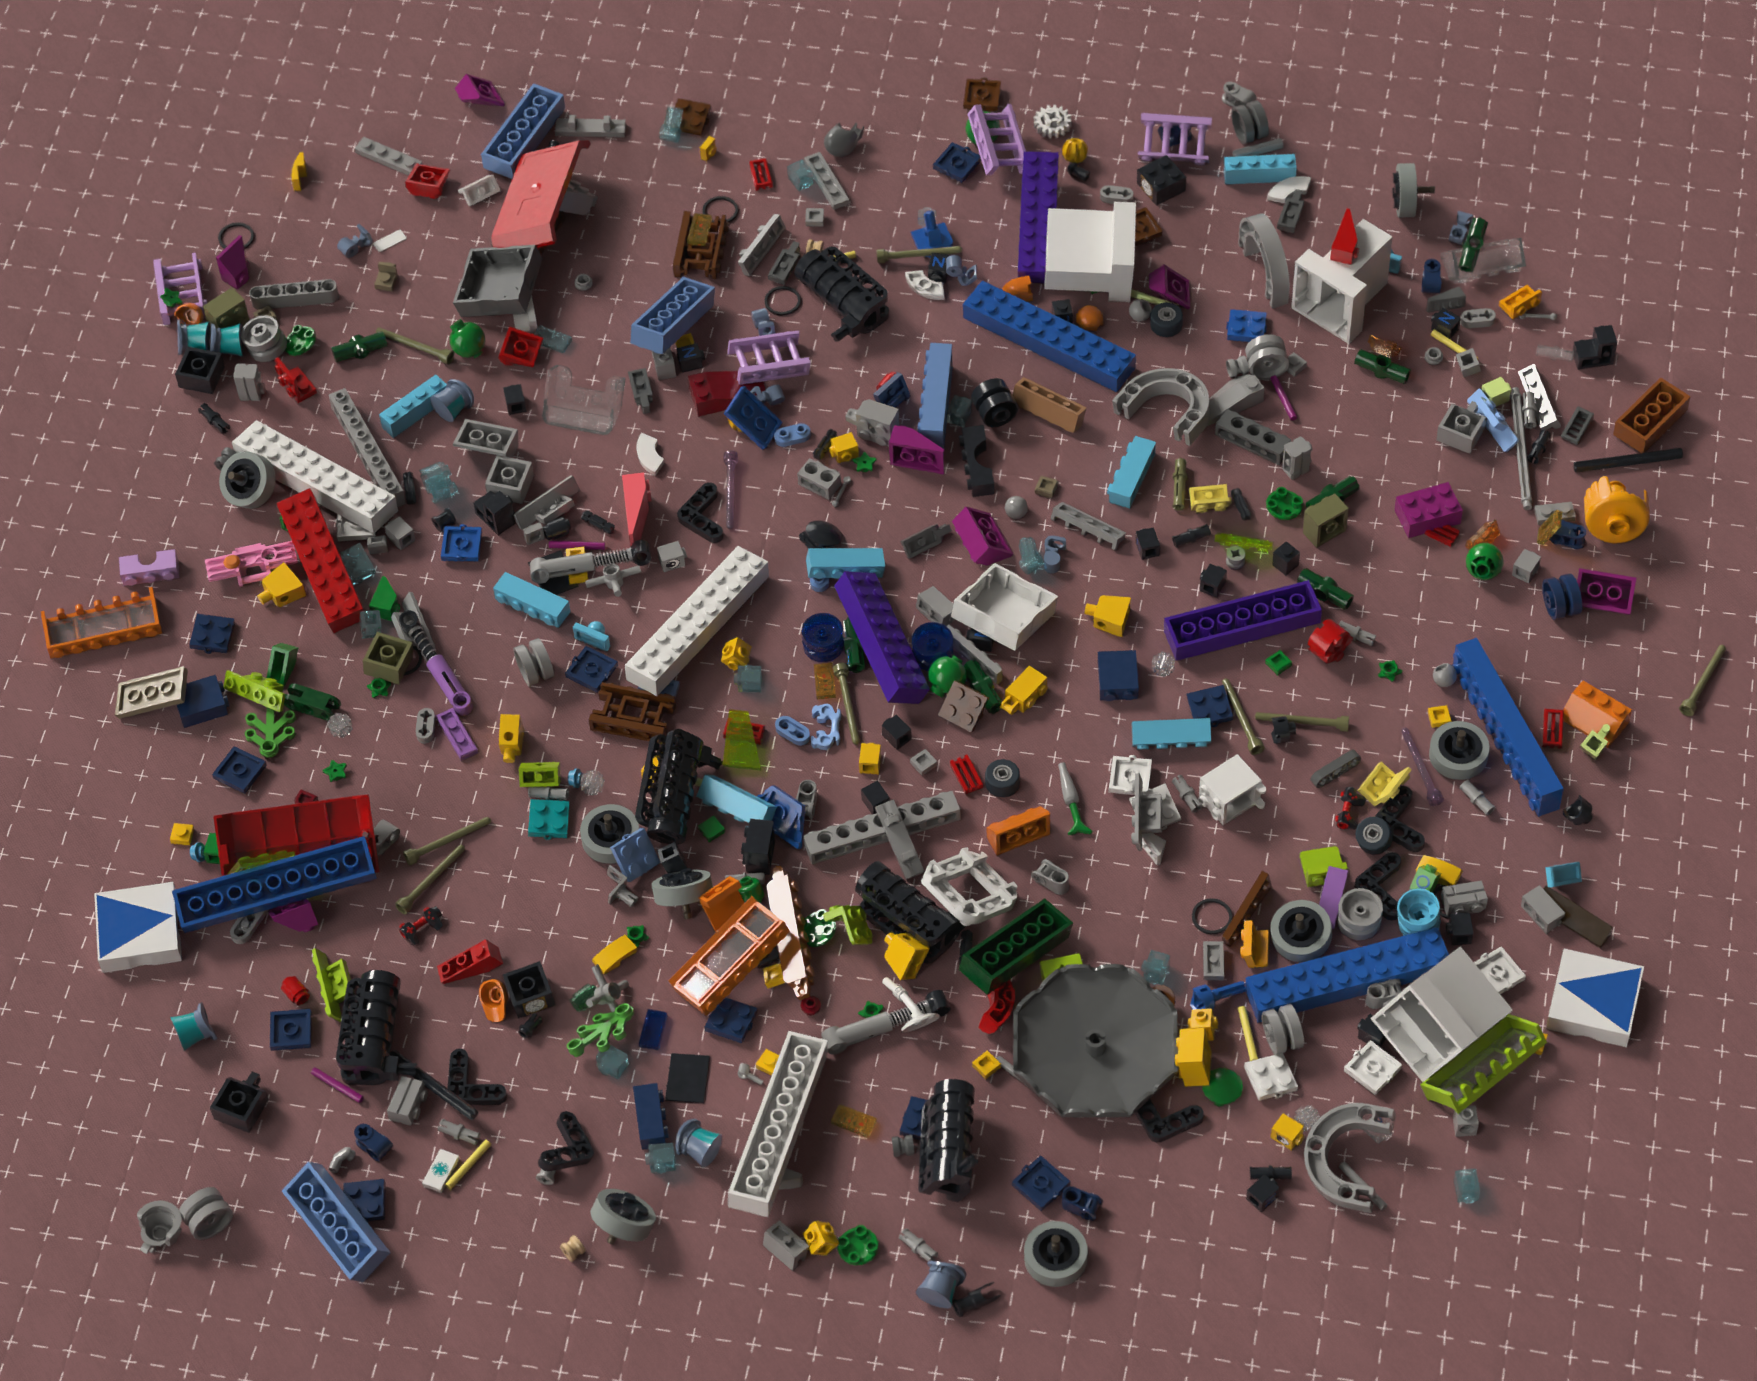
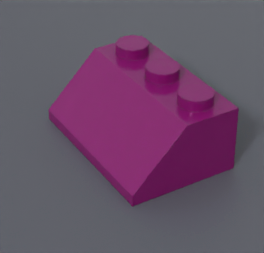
(981, 536)
(1606, 591)

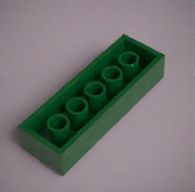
(1015, 946)

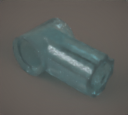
(670, 129)
(1030, 557)

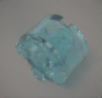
(437, 482)

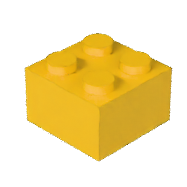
(1193, 1057)

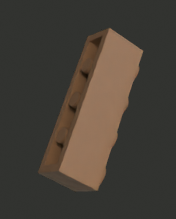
(1049, 405)

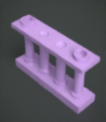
(1168, 122)
(987, 147)
(162, 283)
(768, 371)

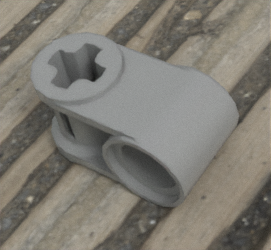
(1238, 96)
(808, 799)
(385, 836)
(1049, 877)
(1384, 990)

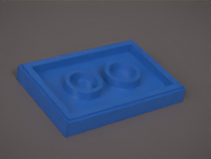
(753, 417)

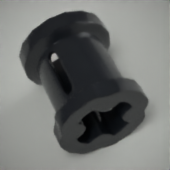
(443, 519)

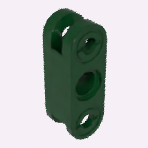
(311, 701)

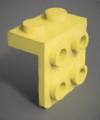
(1209, 498)
(1383, 784)

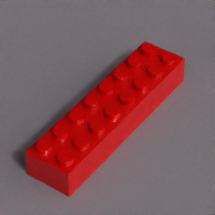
(321, 560)

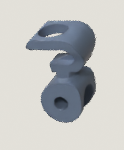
(1459, 232)
(349, 247)
(954, 268)
(762, 322)
(773, 395)
(1051, 556)

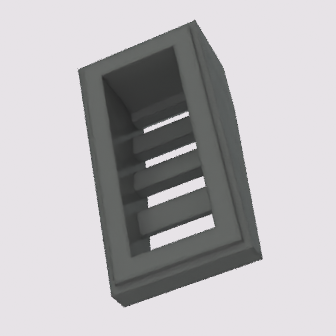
(1449, 300)
(1584, 414)

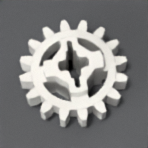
(1052, 121)

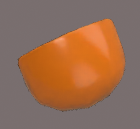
(189, 313)
(1089, 318)

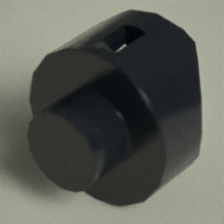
(1282, 729)
(1579, 811)

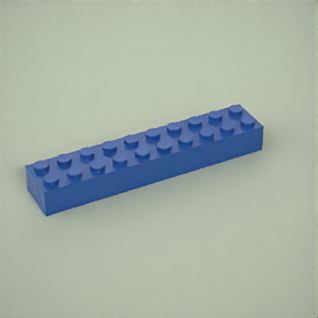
(1049, 336)
(1507, 727)
(274, 884)
(1345, 973)

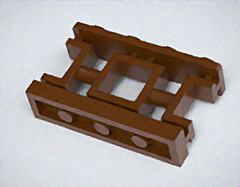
(715, 248)
(627, 725)

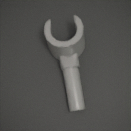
(743, 1073)

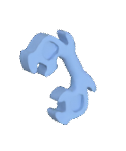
(826, 712)

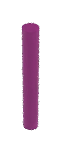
(1283, 397)
(572, 544)
(337, 1085)

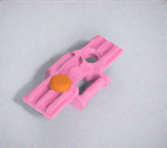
(249, 556)

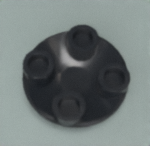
(823, 533)

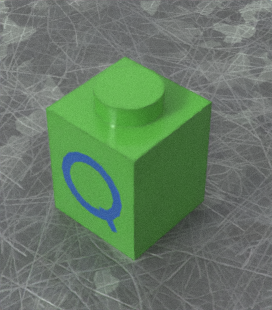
(1426, 878)

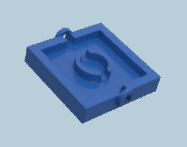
(1245, 325)
(461, 543)

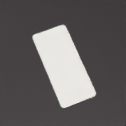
(389, 240)

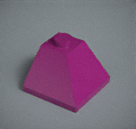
(478, 91)
(234, 263)
(1170, 285)
(295, 915)

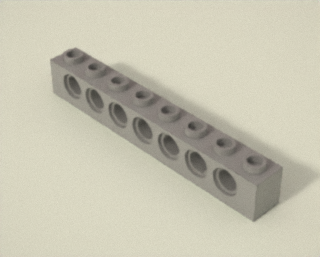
(365, 444)
(876, 835)

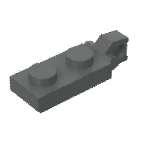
(1291, 212)
(785, 264)
(641, 388)
(924, 539)

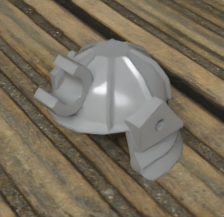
(159, 1225)

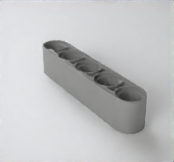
(294, 294)

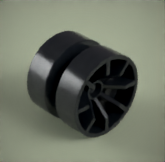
(994, 402)

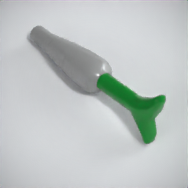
(1071, 799)

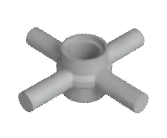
(613, 577)
(607, 992)

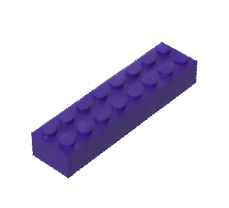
(1037, 195)
(1242, 620)
(881, 637)

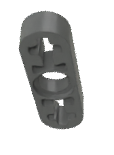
(1335, 768)

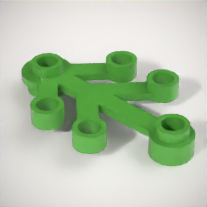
(269, 730)
(602, 1028)

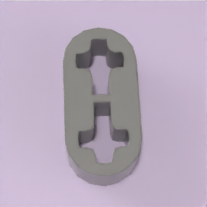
(1116, 194)
(1478, 318)
(429, 725)

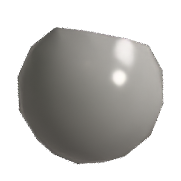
(1140, 310)
(1016, 507)
(1444, 675)

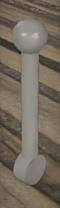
(1553, 316)
(847, 480)

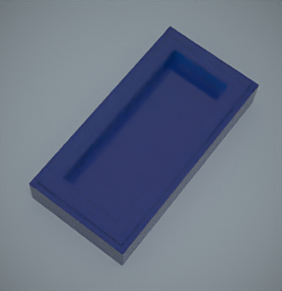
(653, 1029)

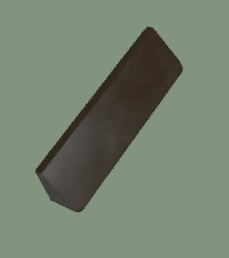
(1581, 920)

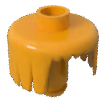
(1614, 513)

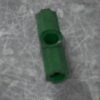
(1476, 236)
(359, 346)
(1382, 366)
(1342, 490)
(1326, 589)
(853, 648)
(983, 684)

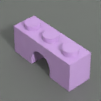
(164, 568)

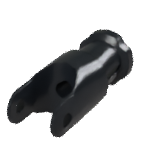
(973, 1300)

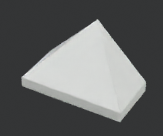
(1153, 846)

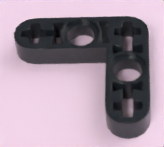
(696, 516)
(1391, 819)
(1374, 882)
(465, 1089)
(1159, 1123)
(572, 1149)

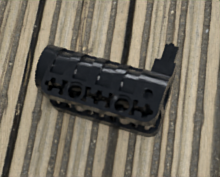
(843, 291)
(672, 784)
(906, 910)
(371, 1031)
(946, 1139)

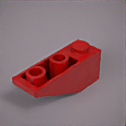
(471, 962)

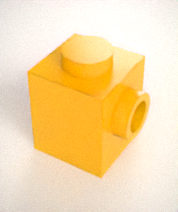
(844, 448)

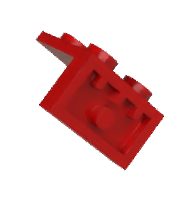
(295, 381)

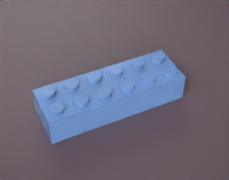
(523, 130)
(672, 315)
(936, 393)
(336, 1221)

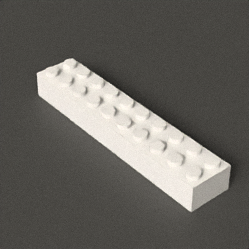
(330, 483)
(697, 621)
(777, 1124)

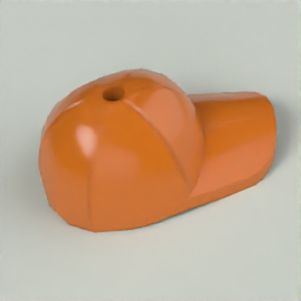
(494, 999)

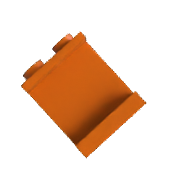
(722, 902)

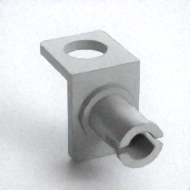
(620, 890)

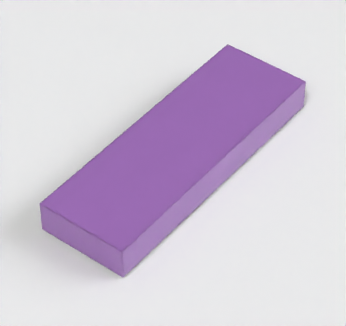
(457, 734)
(1333, 891)

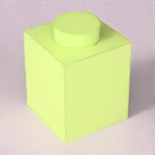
(1497, 391)

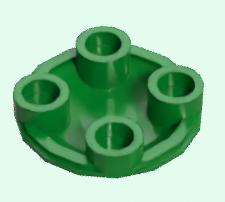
(300, 340)
(1284, 504)
(817, 929)
(1224, 1086)
(858, 1245)

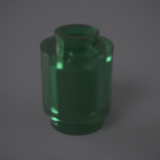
(579, 998)

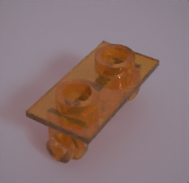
(1485, 534)

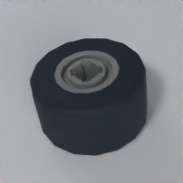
(1166, 319)
(1002, 778)
(1380, 838)

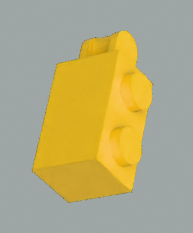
(1024, 691)

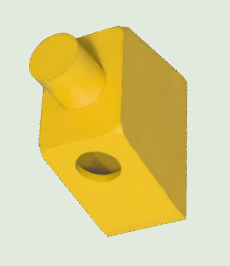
(281, 587)
(1110, 613)
(510, 736)
(905, 954)

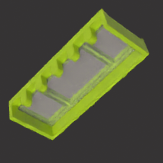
(1484, 1063)

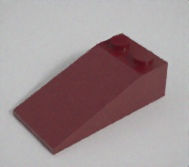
(715, 390)

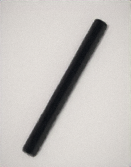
(1627, 460)
(440, 1090)

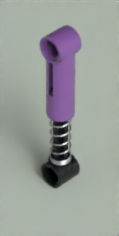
(436, 664)

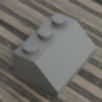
(487, 438)

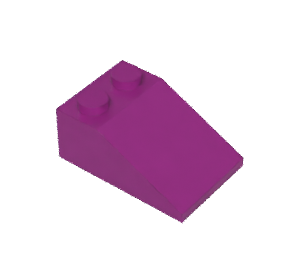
(915, 451)

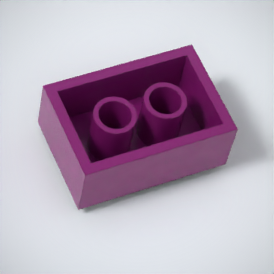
(1428, 509)

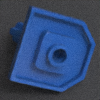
(932, 235)

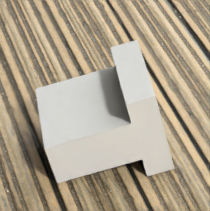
(1091, 250)
(1337, 292)
(1441, 1014)

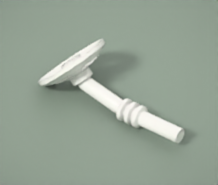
(918, 1018)

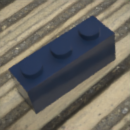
(650, 1115)

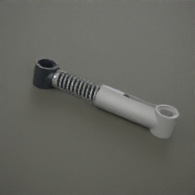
(544, 569)
(881, 1023)

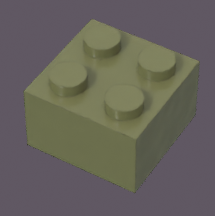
(227, 310)
(1325, 520)
(388, 658)

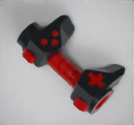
(1350, 797)
(430, 916)

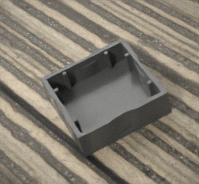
(498, 281)

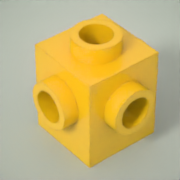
(736, 653)
(1204, 1019)
(820, 1238)

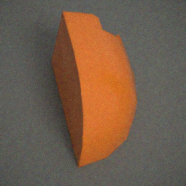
(1020, 288)

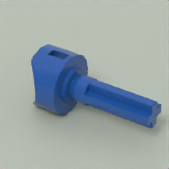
(1205, 997)

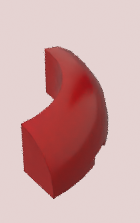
(1001, 1006)

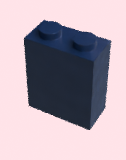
(1118, 675)
(203, 701)

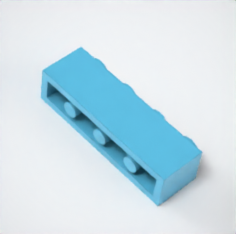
(1259, 168)
(411, 407)
(1132, 471)
(834, 561)
(531, 600)
(1171, 732)
(734, 800)

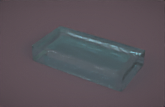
(553, 339)

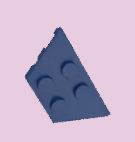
(788, 815)

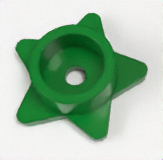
(171, 298)
(864, 458)
(1389, 665)
(379, 682)
(335, 776)
(637, 930)
(870, 1007)

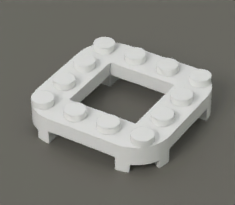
(969, 912)

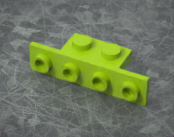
(256, 688)
(332, 981)

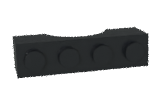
(980, 478)

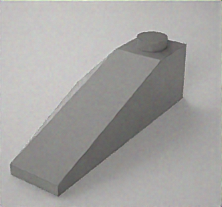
(1236, 396)

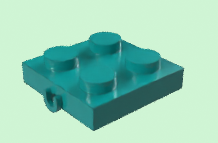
(548, 818)

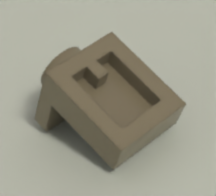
(386, 277)

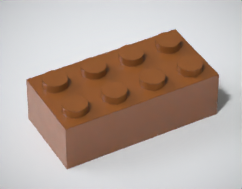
(1651, 415)

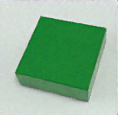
(1278, 662)
(711, 829)

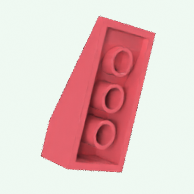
(636, 496)

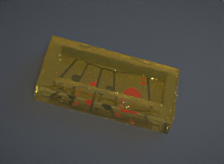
(699, 229)
(1549, 527)
(824, 681)
(853, 1120)

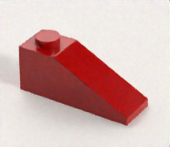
(1345, 243)

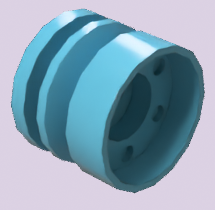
(1418, 911)

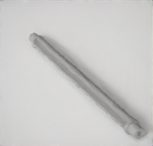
(1521, 449)

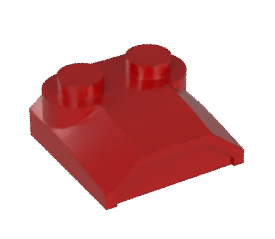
(426, 181)
(520, 348)

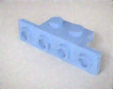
(1495, 420)

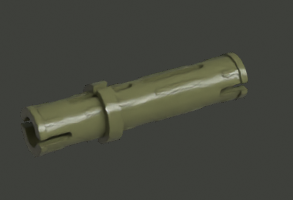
(1179, 478)

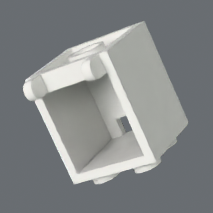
(1231, 790)

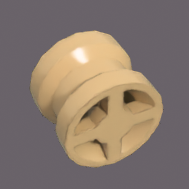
(811, 245)
(572, 1248)

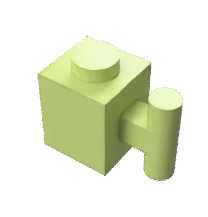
(1595, 742)

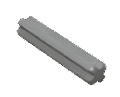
(1259, 148)

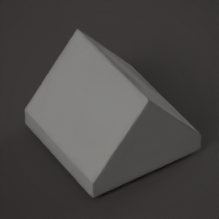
(377, 544)

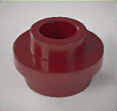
(810, 1010)

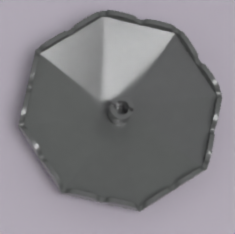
(1095, 1041)

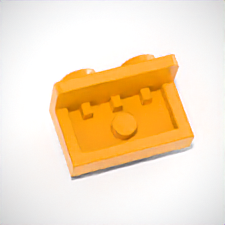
(1520, 301)
(1255, 946)

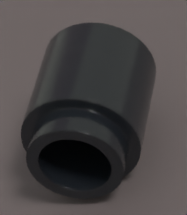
(556, 528)

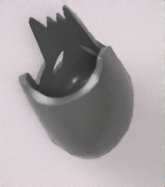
(841, 141)

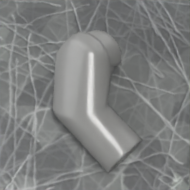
(345, 1153)

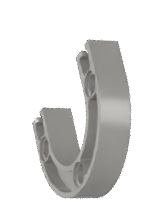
(1260, 235)
(1168, 382)
(1325, 1132)

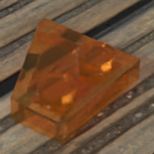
(1386, 348)

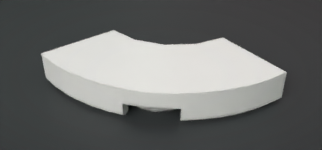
(1287, 188)
(923, 286)
(647, 454)

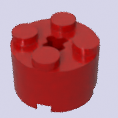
(1329, 641)

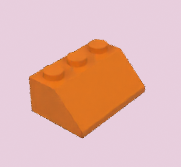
(1591, 709)
(1019, 830)

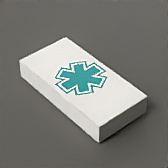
(440, 1170)

